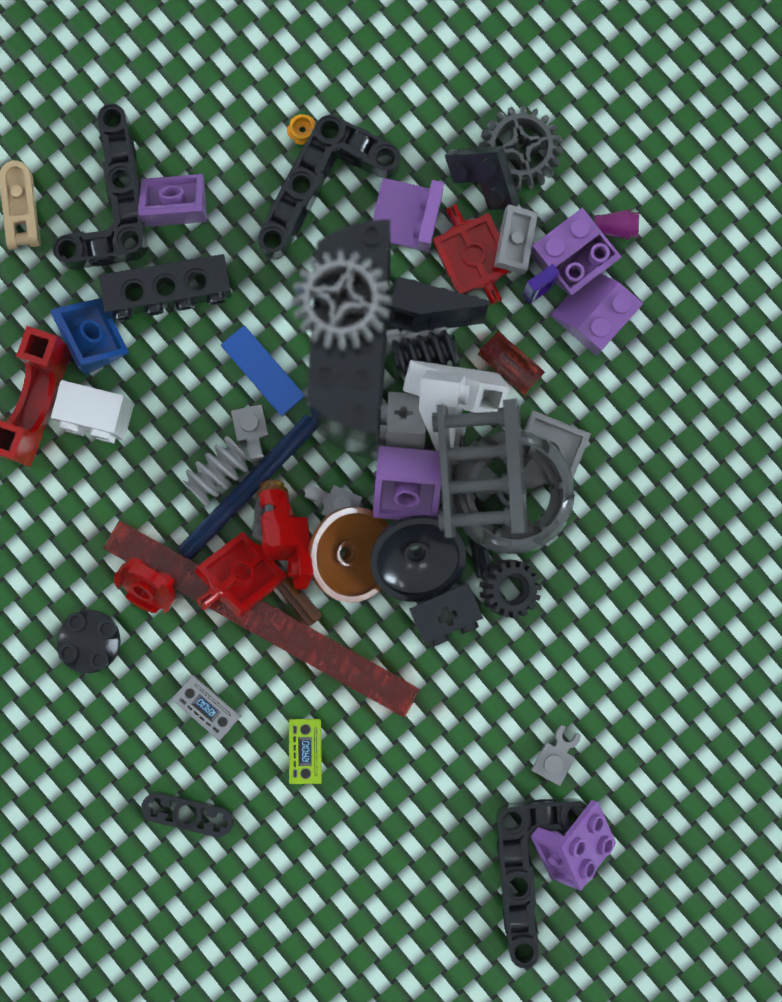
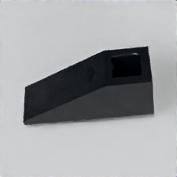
(428, 307)

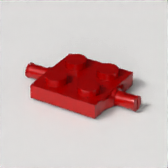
(470, 254)
(238, 575)

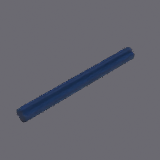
(247, 487)

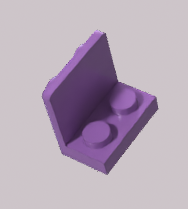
(411, 212)
(580, 851)

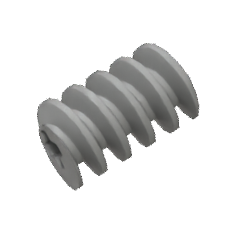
(216, 471)

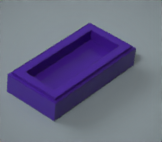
(540, 284)

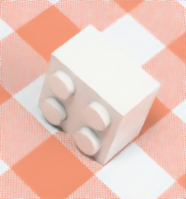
(92, 410)

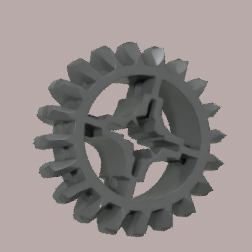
(533, 144)

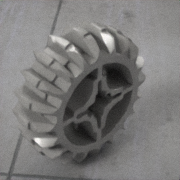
(325, 294)

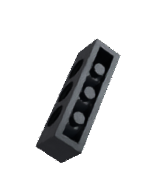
(117, 285)

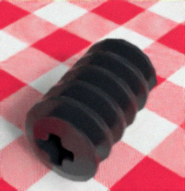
(432, 351)

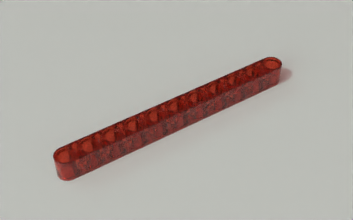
(272, 625)

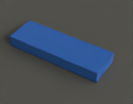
(263, 371)

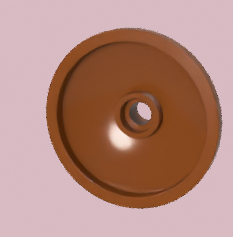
(349, 576)

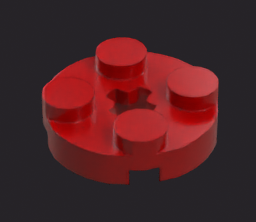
(146, 586)

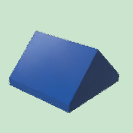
(89, 334)

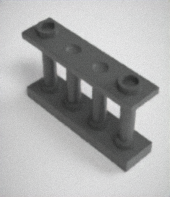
(510, 483)

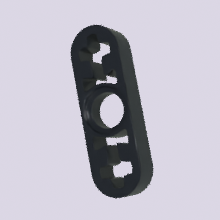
(166, 800)

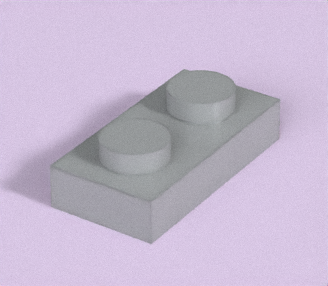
(516, 239)

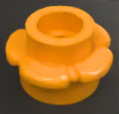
(298, 122)

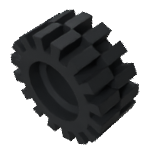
(527, 595)

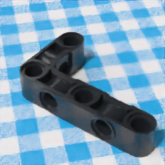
(313, 167)
(108, 246)
(516, 862)

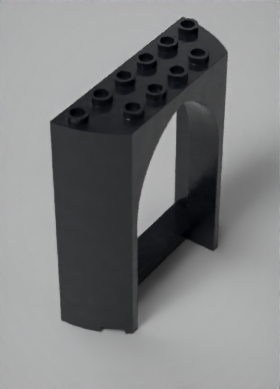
(349, 383)

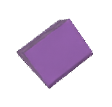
(172, 200)

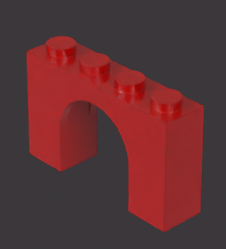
(45, 366)

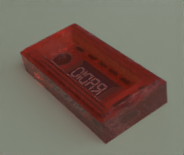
(511, 363)

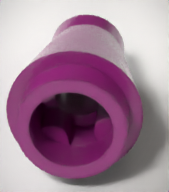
(619, 224)

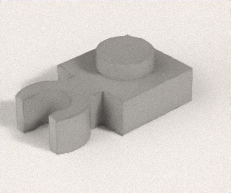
(554, 760)

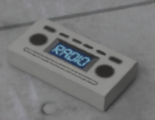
(206, 707)

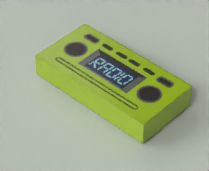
(305, 751)

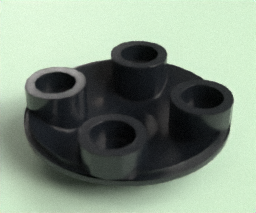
(88, 641)

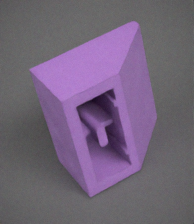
(576, 250)

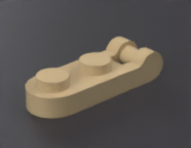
(19, 205)

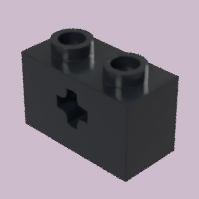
(427, 613)

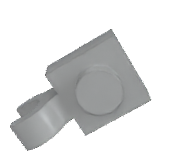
(250, 428)
(332, 501)

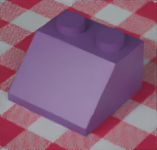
(597, 312)
(407, 483)

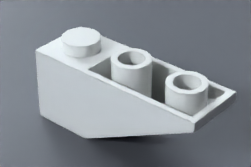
(486, 388)
(444, 389)

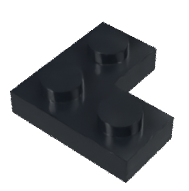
(488, 168)

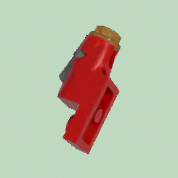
(281, 533)

